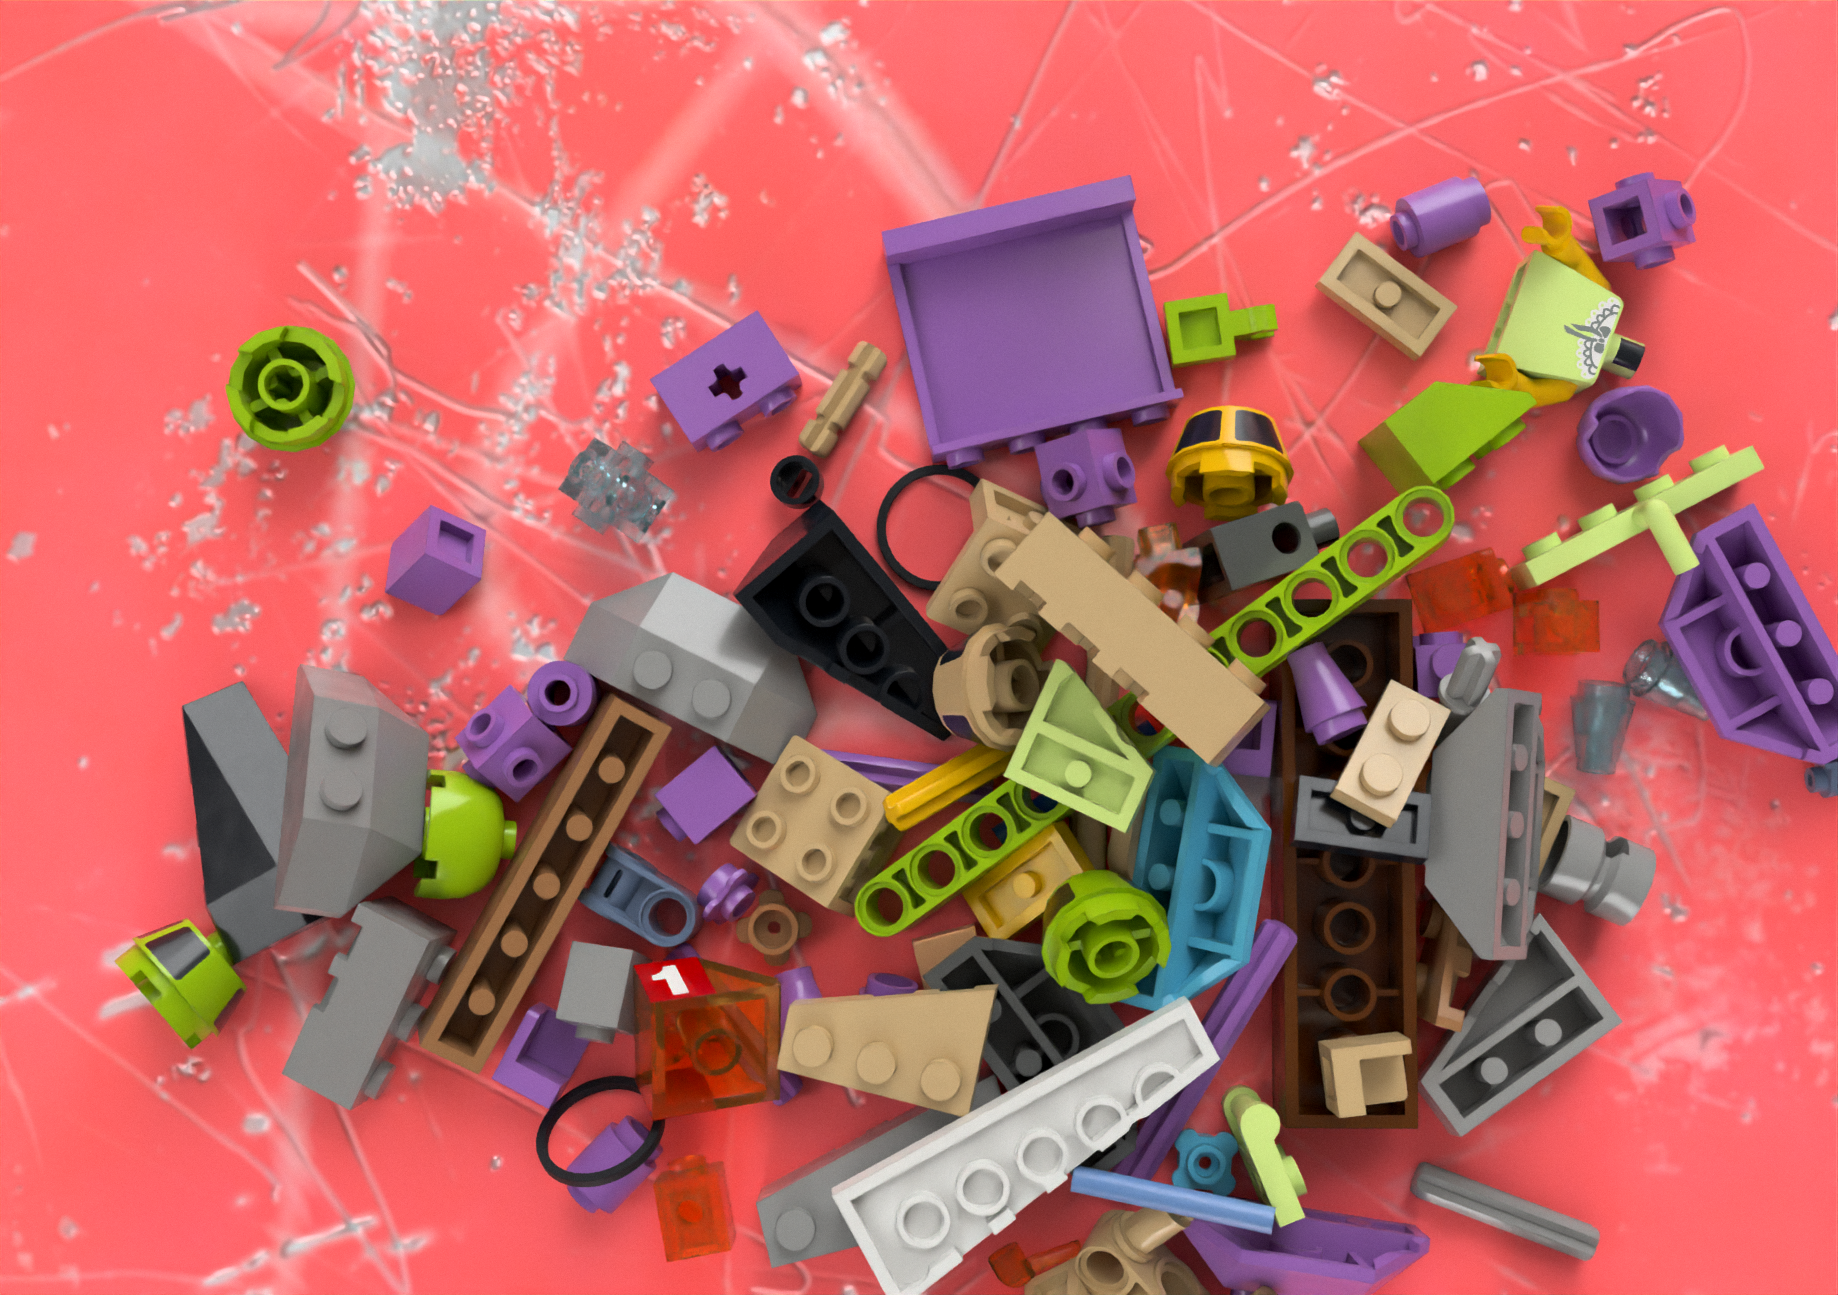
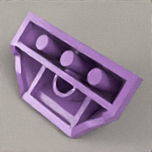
(1754, 643)
(1310, 1256)

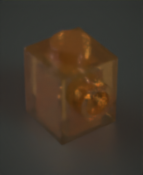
(694, 1208)

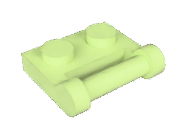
(1269, 1168)

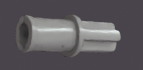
(1468, 683)

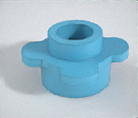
(1192, 1148)

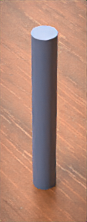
(1173, 1199)

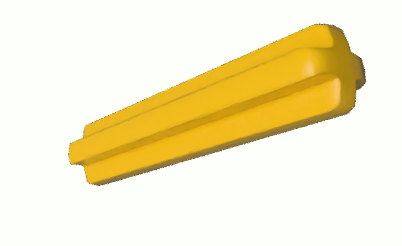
(944, 785)

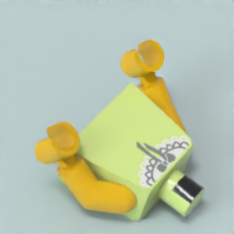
(1556, 321)

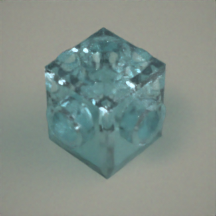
(615, 489)

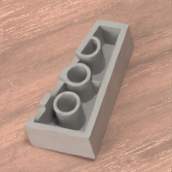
(799, 1208)

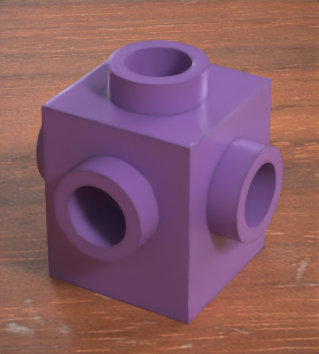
(1643, 220)
(1086, 476)
(511, 745)

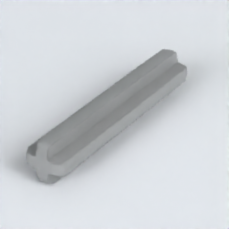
(1505, 1211)

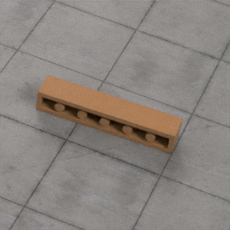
(542, 882)

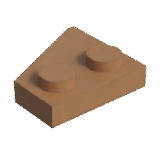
(1441, 963)

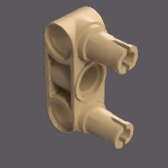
(1130, 1258)

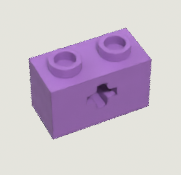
(742, 351)

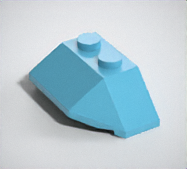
(1206, 866)

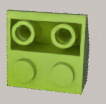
(1439, 430)

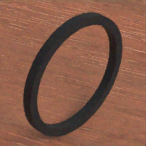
(886, 504)
(608, 1175)

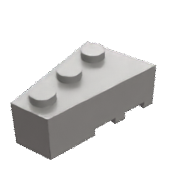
(1514, 1032)

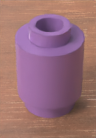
(1440, 216)
(583, 698)
(607, 1150)

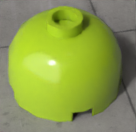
(461, 837)

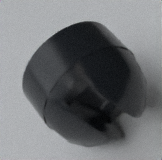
(789, 476)

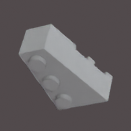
(371, 1002)

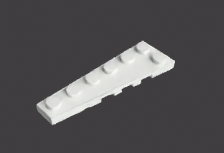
(973, 1175)

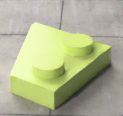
(1080, 753)

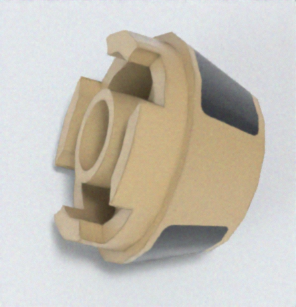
(990, 685)

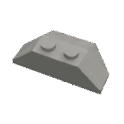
(698, 663)
(348, 794)
(1489, 823)

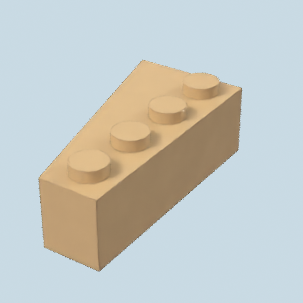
(1134, 639)

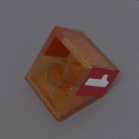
(705, 1036)

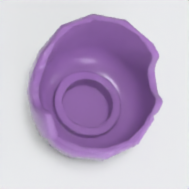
(1629, 433)

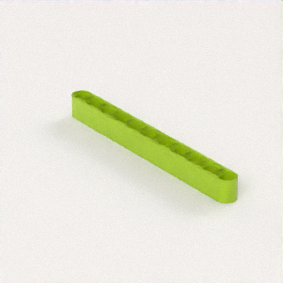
(1013, 801)

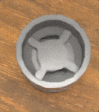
(1607, 875)

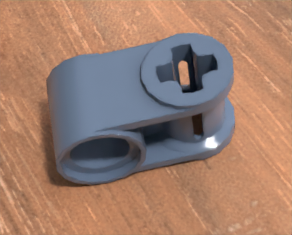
(630, 893)

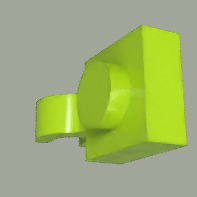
(1205, 328)

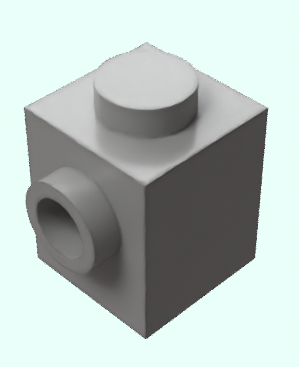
(599, 991)

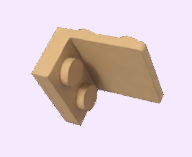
(970, 591)
(818, 826)

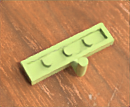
(1654, 510)

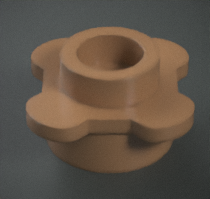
(792, 927)

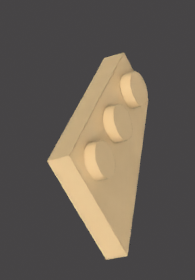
(896, 1046)

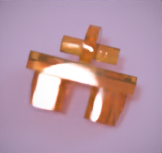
(1170, 569)

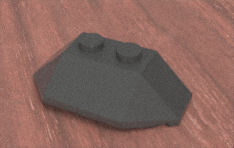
(1032, 1018)

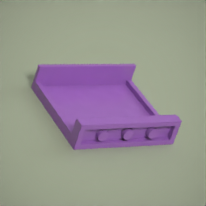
(1029, 321)

